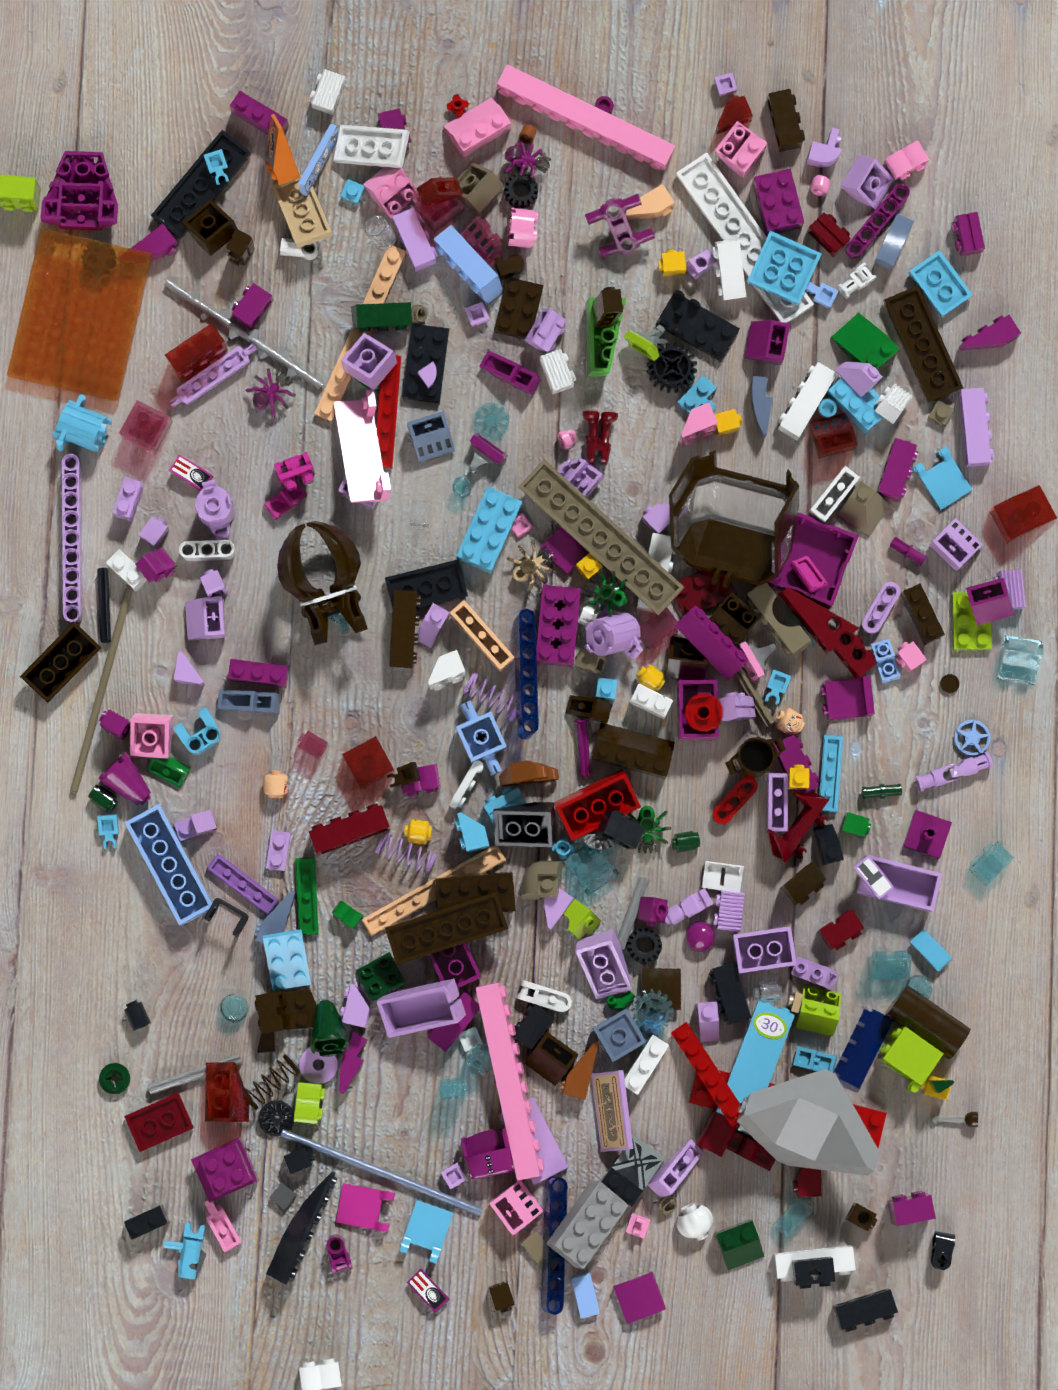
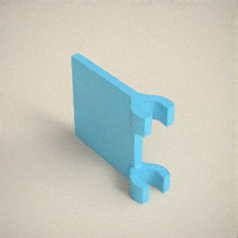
(944, 480)
(427, 1229)

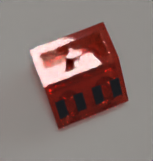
(833, 435)

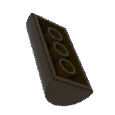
(60, 662)
(928, 1021)

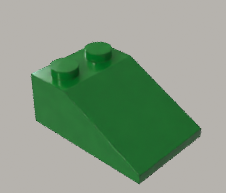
(865, 342)

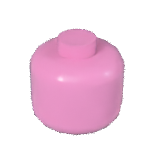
(820, 185)

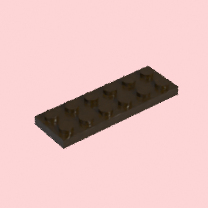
(923, 344)
(446, 928)

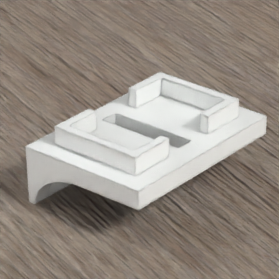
(732, 876)

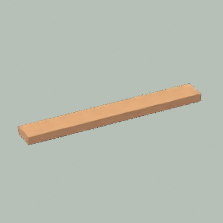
(426, 893)

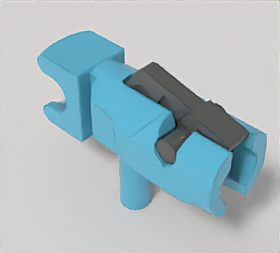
(191, 1253)

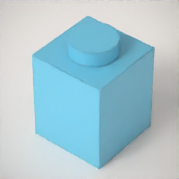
(606, 689)

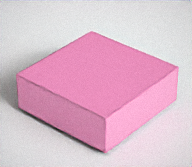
(521, 525)

